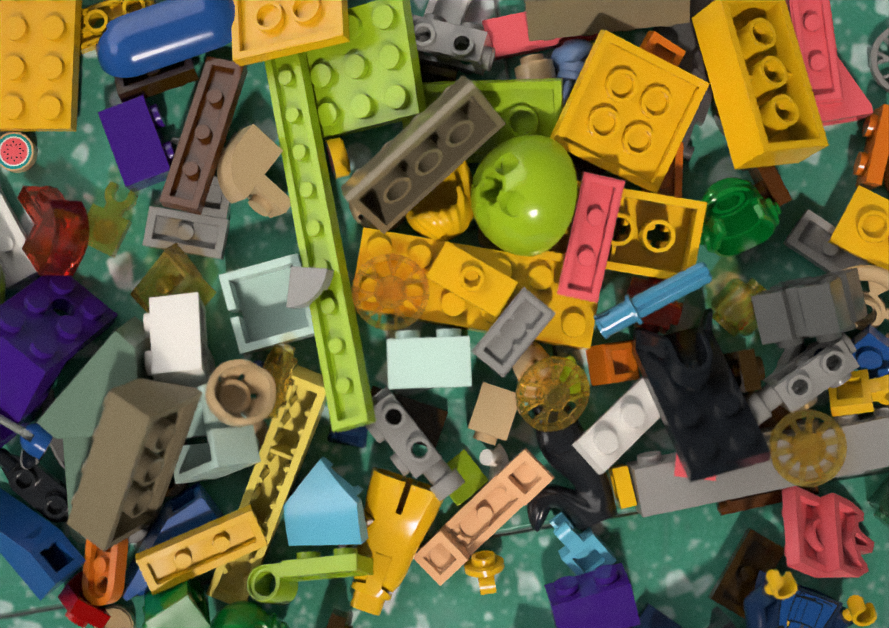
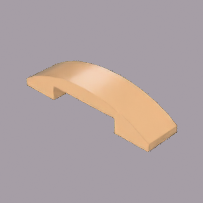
(482, 516)

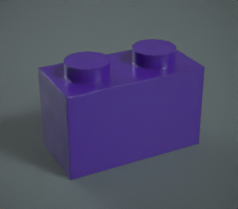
(138, 142)
(593, 599)

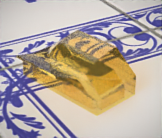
(172, 275)

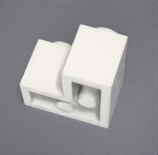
(178, 340)

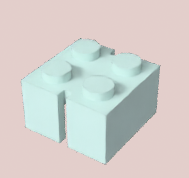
(262, 297)
(429, 361)
(225, 453)

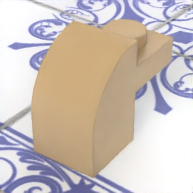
(243, 172)

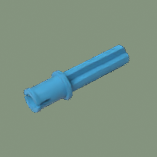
(654, 298)

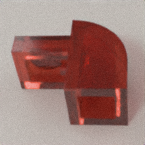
(58, 232)

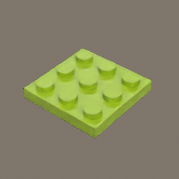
(372, 76)

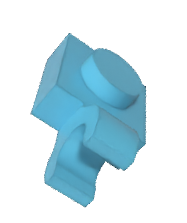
(581, 551)

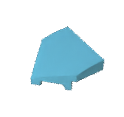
(325, 510)

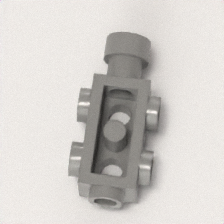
(453, 43)
(807, 380)
(401, 439)

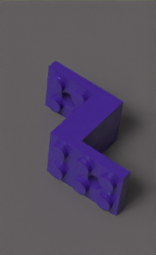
(39, 342)

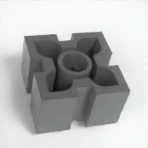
(810, 308)

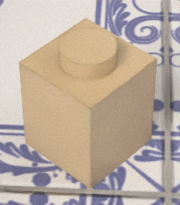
(492, 414)

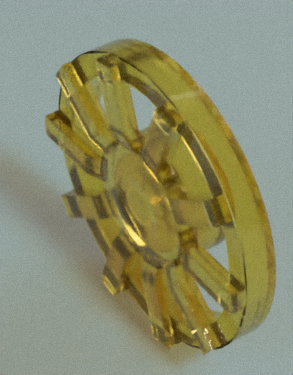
(281, 373)
(807, 448)

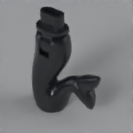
(593, 495)

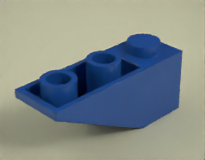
(178, 515)
(35, 547)

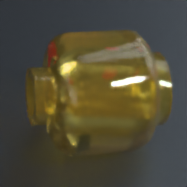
(734, 306)

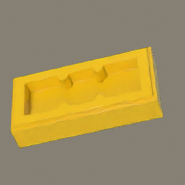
(471, 279)

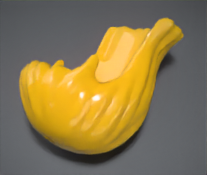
(446, 208)

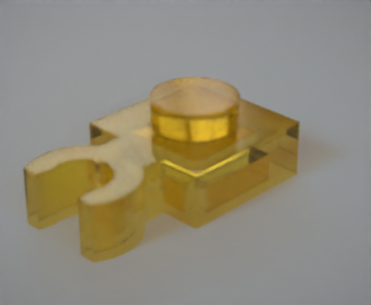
(106, 224)

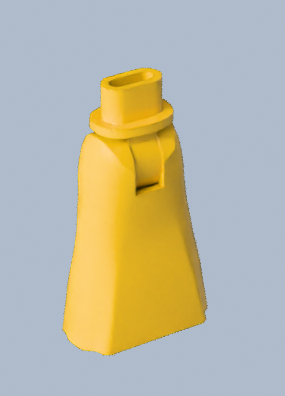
(402, 518)

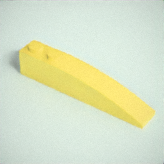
(274, 476)

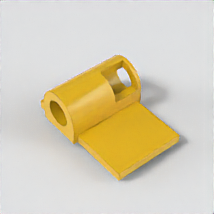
(865, 228)

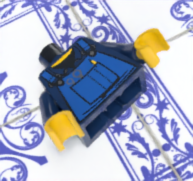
(787, 604)

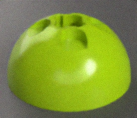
(524, 194)

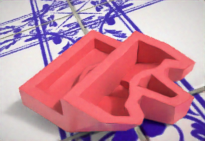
(823, 534)

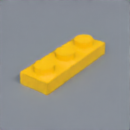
(201, 549)

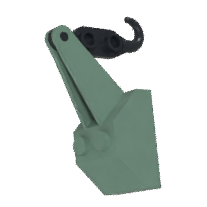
(75, 418)

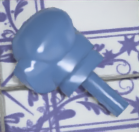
(569, 62)

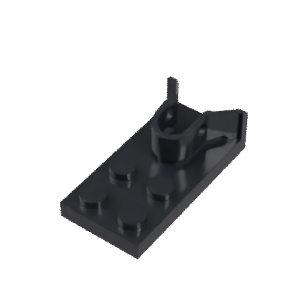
(699, 400)

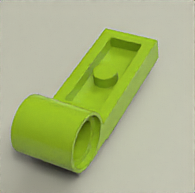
(306, 567)

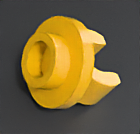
(484, 566)

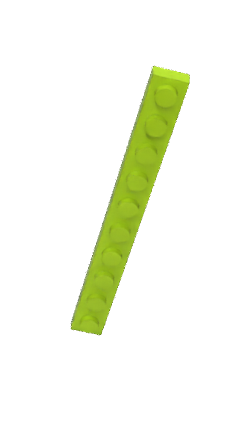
(320, 242)

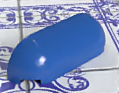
(164, 35)

